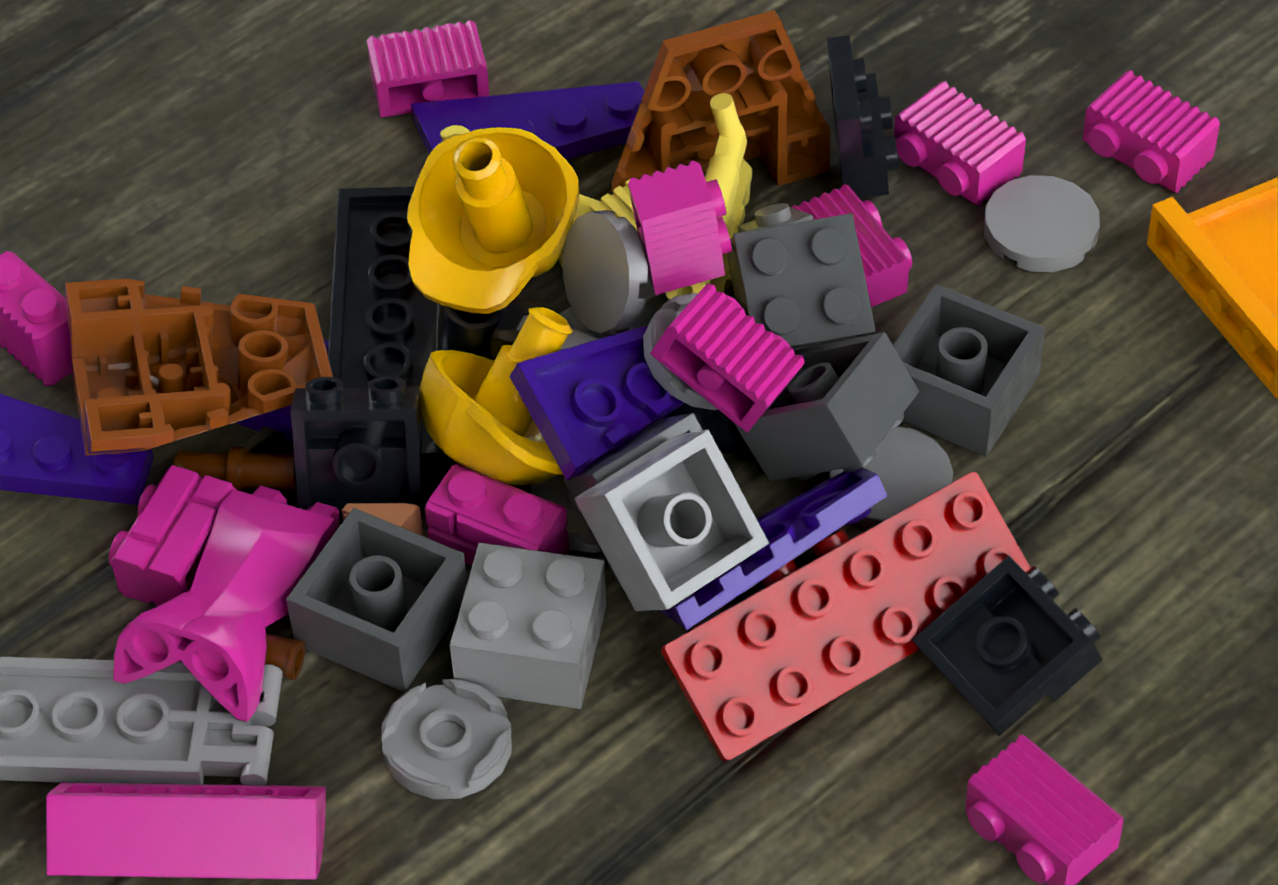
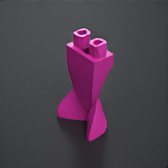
(239, 588)

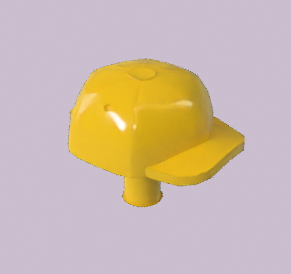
(489, 217)
(478, 412)

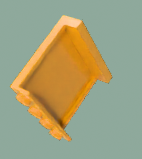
(1229, 268)

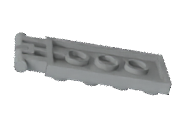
(82, 727)

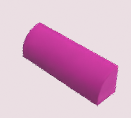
(185, 830)

